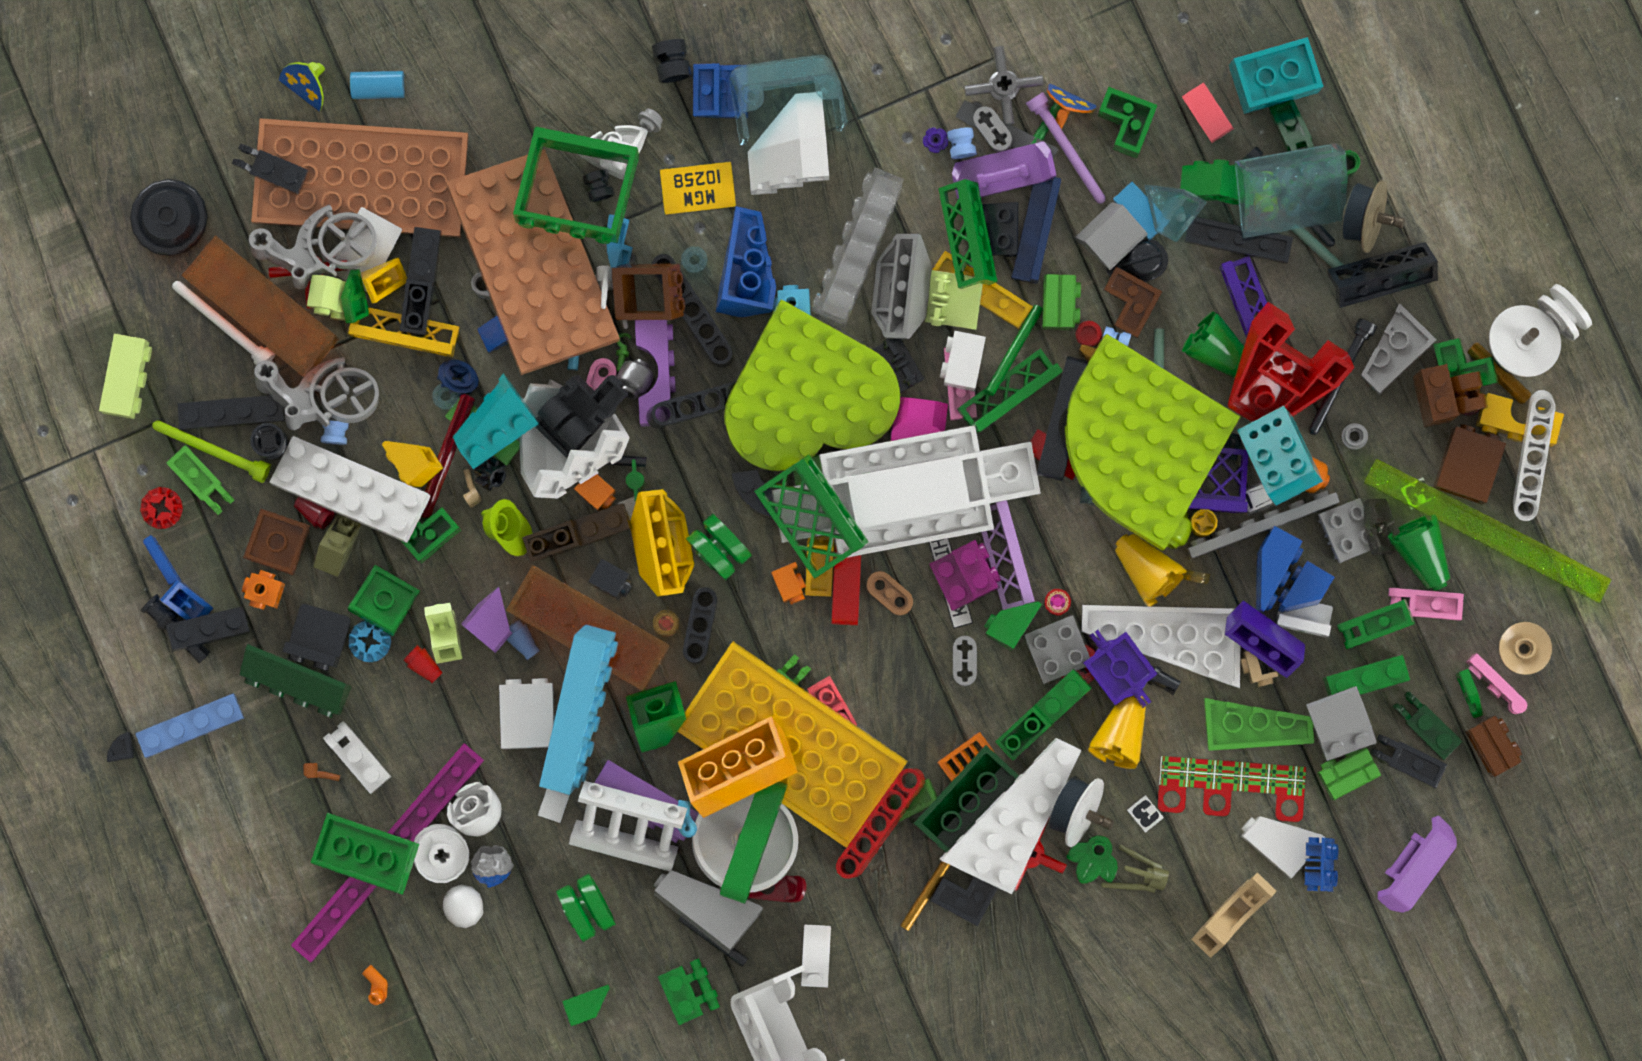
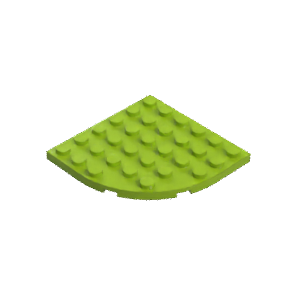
(1142, 440)

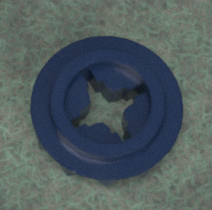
(458, 370)

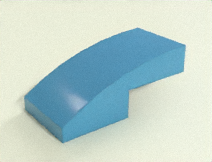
(1138, 206)
(618, 252)

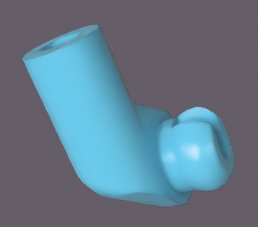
(689, 827)

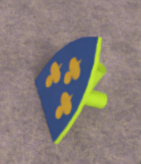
(304, 81)

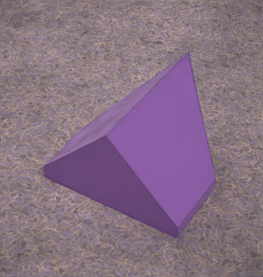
(489, 621)

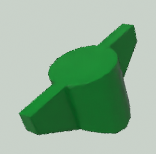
(635, 480)

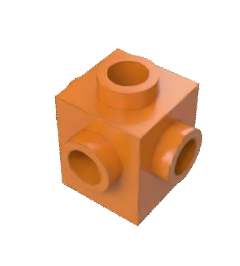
(271, 594)

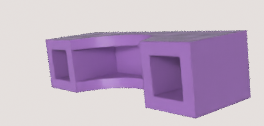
(653, 338)

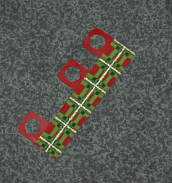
(1230, 776)

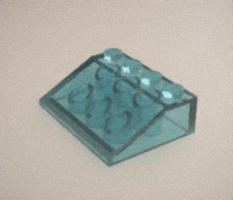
(1292, 189)

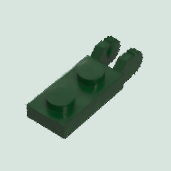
(1290, 126)
(1429, 727)

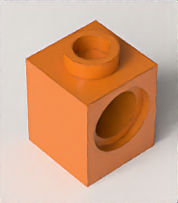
(596, 492)

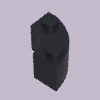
(745, 485)

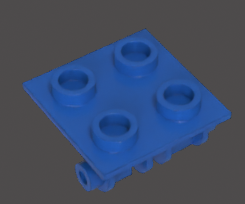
(1327, 876)

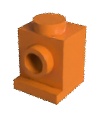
(789, 583)

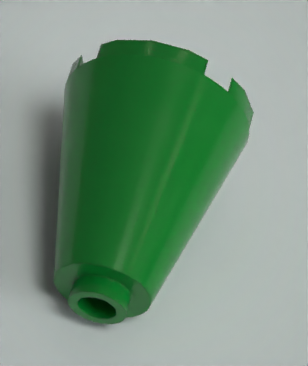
(1215, 345)
(1423, 551)

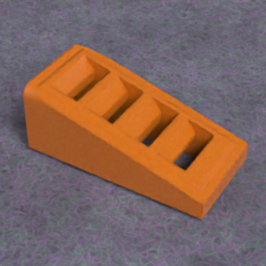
(943, 763)

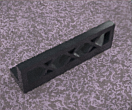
(1386, 277)

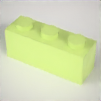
(125, 376)

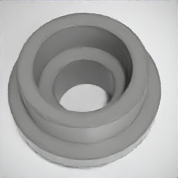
(650, 120)
(1360, 430)

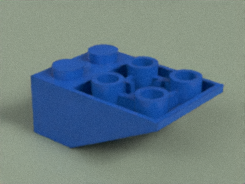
(1273, 560)

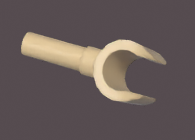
(472, 497)

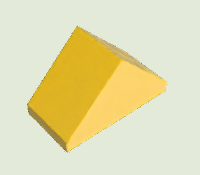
(384, 279)

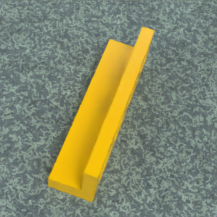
(402, 340)

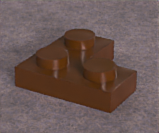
(1139, 300)

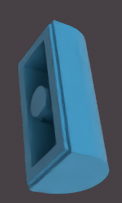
(377, 84)

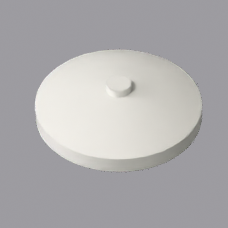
(719, 834)

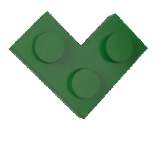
(1453, 355)

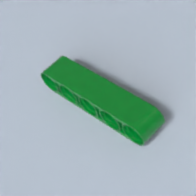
(752, 842)

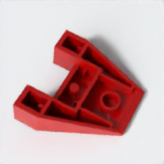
(1279, 375)

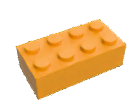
(737, 767)

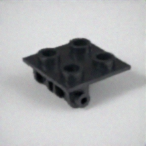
(1002, 227)
(901, 362)

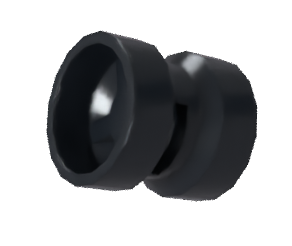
(597, 182)

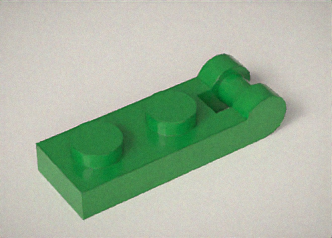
(1377, 623)

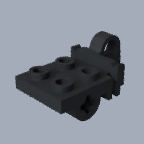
(578, 412)

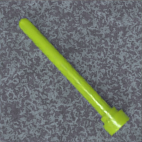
(258, 470)

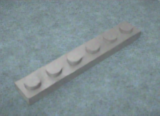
(1251, 528)

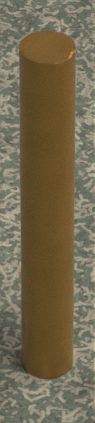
(925, 895)

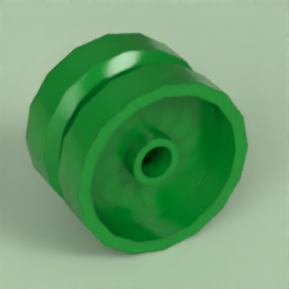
(718, 547)
(582, 909)

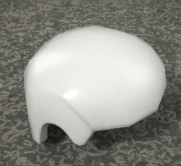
(463, 906)

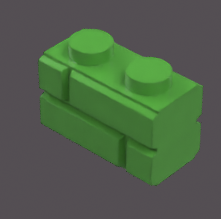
(1059, 302)
(1348, 773)

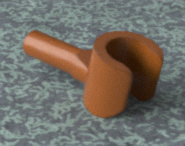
(311, 771)

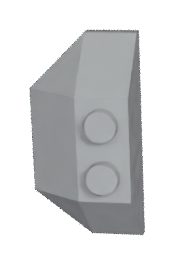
(902, 286)

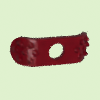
(788, 889)

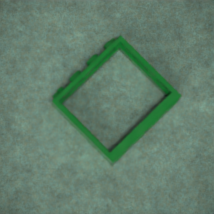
(583, 146)

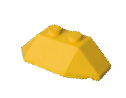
(661, 543)

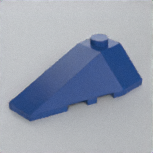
(746, 276)

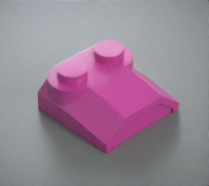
(918, 418)

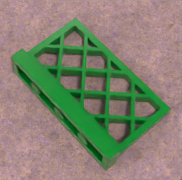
(832, 508)

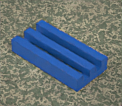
(161, 560)

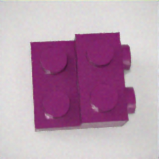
(965, 575)

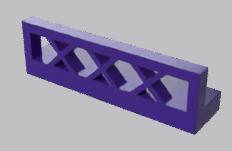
(1236, 292)

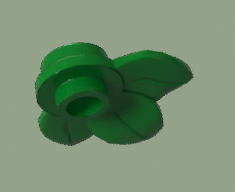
(1091, 863)

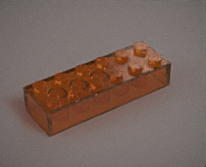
(260, 307)
(564, 611)

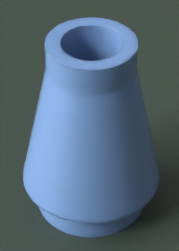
(522, 639)

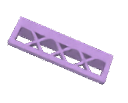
(1015, 560)

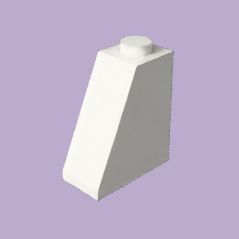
(1279, 843)

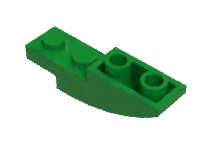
(1043, 714)

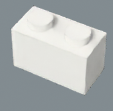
(963, 361)

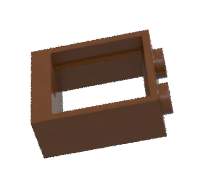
(626, 296)

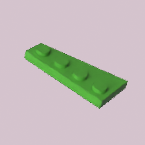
(1245, 726)

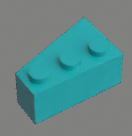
(495, 424)

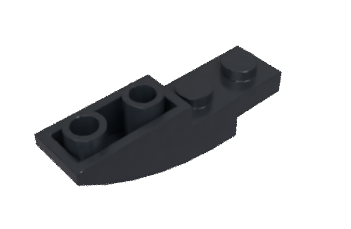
(421, 280)

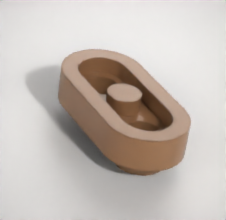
(890, 593)

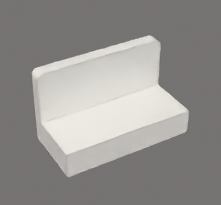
(1309, 620)

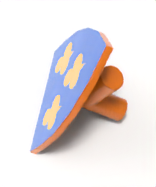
(1068, 103)

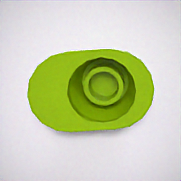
(506, 526)

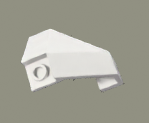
(791, 148)
(547, 469)

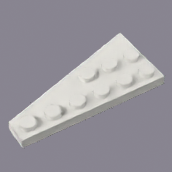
(1174, 635)

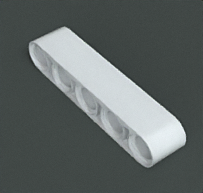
(1533, 468)

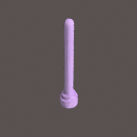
(1040, 106)

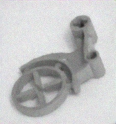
(301, 258)
(300, 402)

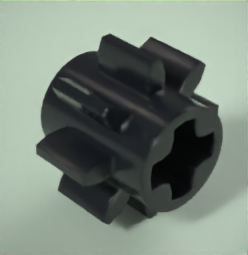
(490, 473)

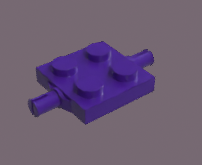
(1120, 668)

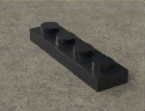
(1230, 239)
(229, 412)

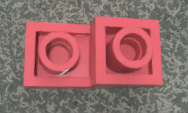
(1207, 112)
(829, 695)

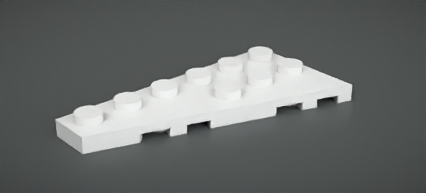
(1009, 829)

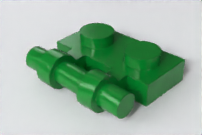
(681, 995)

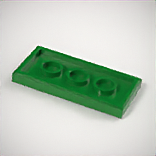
(365, 853)

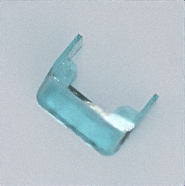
(751, 79)

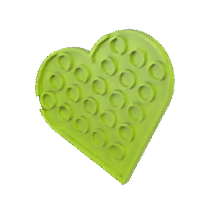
(807, 391)

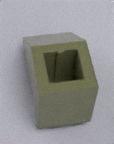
(337, 545)

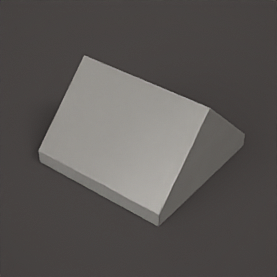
(1111, 235)

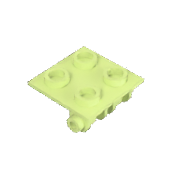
(950, 304)

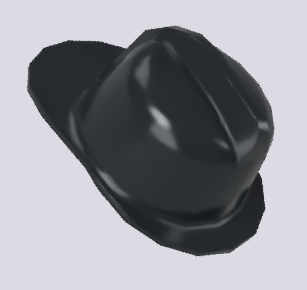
(1144, 261)

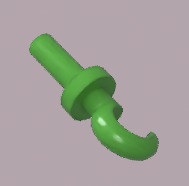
(622, 353)

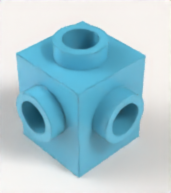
(793, 293)

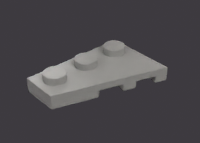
(1398, 349)

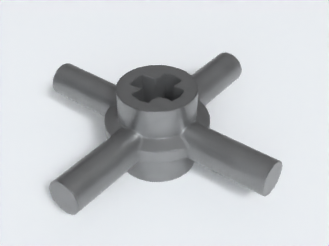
(1003, 75)

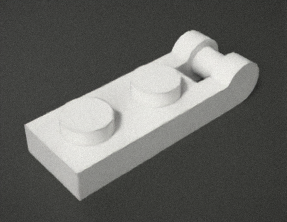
(358, 758)

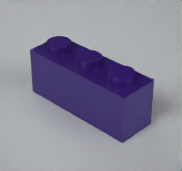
(1264, 639)

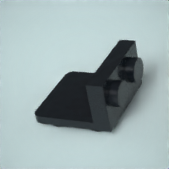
(317, 637)

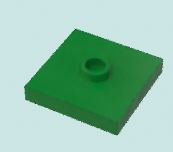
(383, 600)

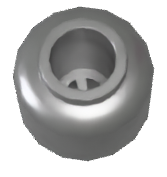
(635, 378)

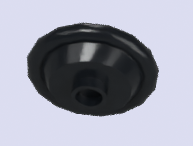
(168, 217)

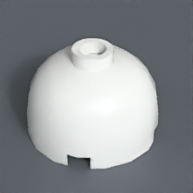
(475, 810)

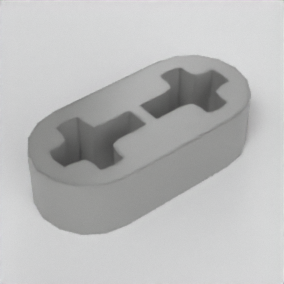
(998, 126)
(971, 660)

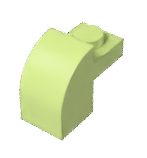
(443, 632)

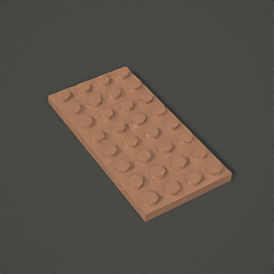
(350, 167)
(533, 277)

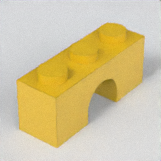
(1499, 419)

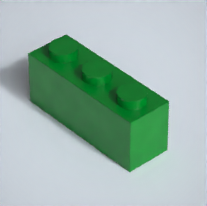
(1369, 677)

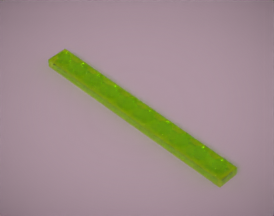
(1487, 531)

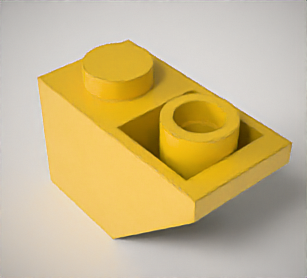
(414, 462)

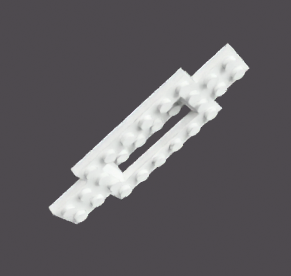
(918, 499)

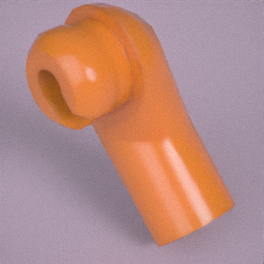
(378, 986)

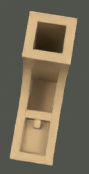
(1233, 914)

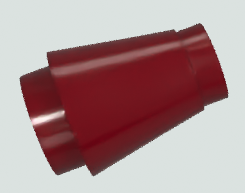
(315, 514)

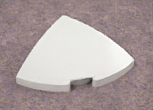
(625, 135)

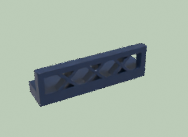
(1036, 231)

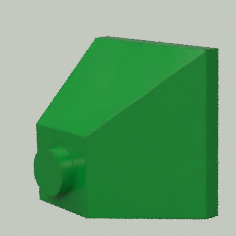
(1011, 624)
(656, 715)

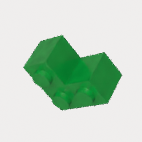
(1132, 115)
(1211, 181)
(431, 535)

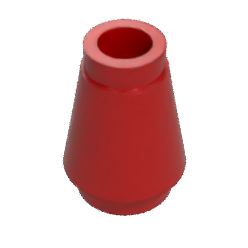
(422, 664)

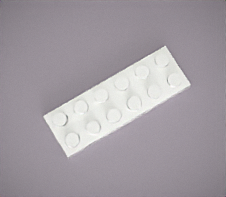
(350, 489)

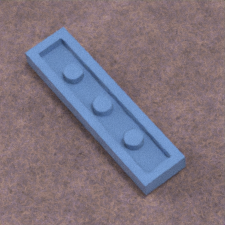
(189, 725)

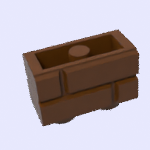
(1494, 746)

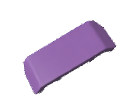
(1007, 169)
(1418, 866)

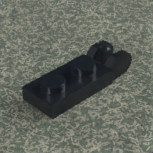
(273, 169)
(1411, 762)

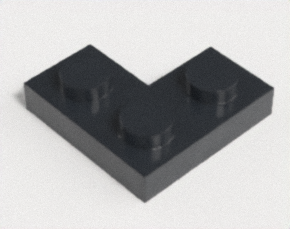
(968, 903)

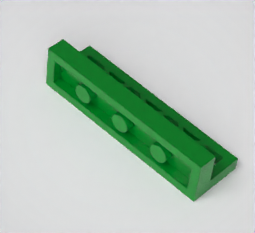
(976, 232)
(1016, 398)

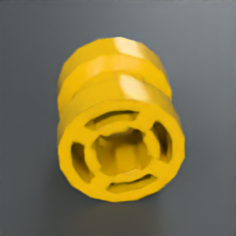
(1207, 521)

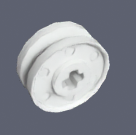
(1565, 312)
(453, 860)

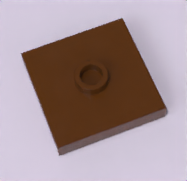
(277, 542)

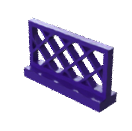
(1225, 502)

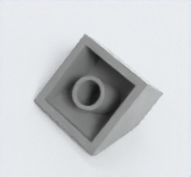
(1341, 723)

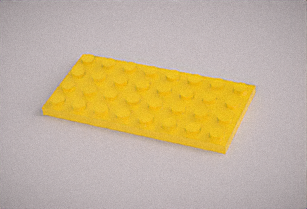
(837, 763)

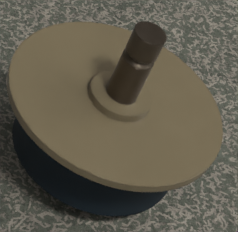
(1365, 214)

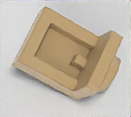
(1251, 666)

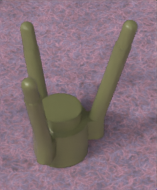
(1154, 877)

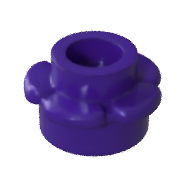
(935, 147)

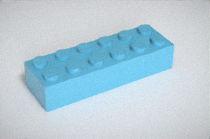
(578, 709)

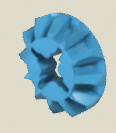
(359, 648)

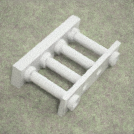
(621, 844)

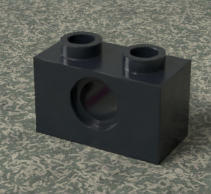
(611, 580)

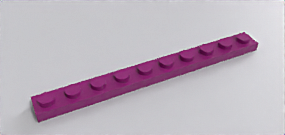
(410, 824)

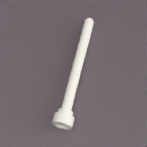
(258, 353)

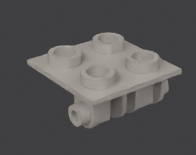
(1345, 530)
(1057, 649)

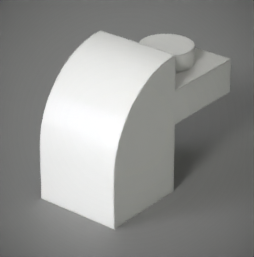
(816, 955)

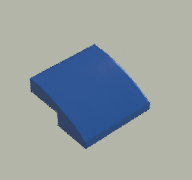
(712, 91)

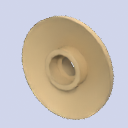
(1538, 648)

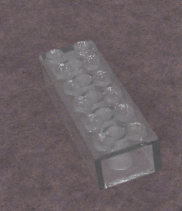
(858, 249)

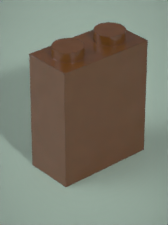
(1435, 396)
(1469, 464)

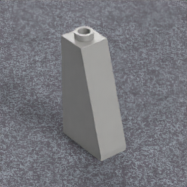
(704, 908)

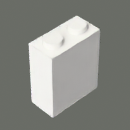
(526, 714)

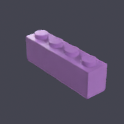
(620, 779)

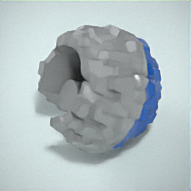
(491, 865)

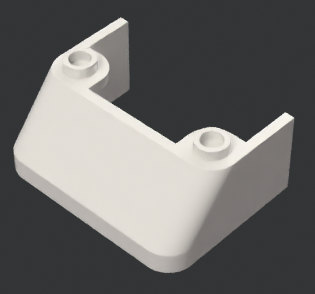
(769, 1022)

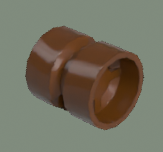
(1469, 383)

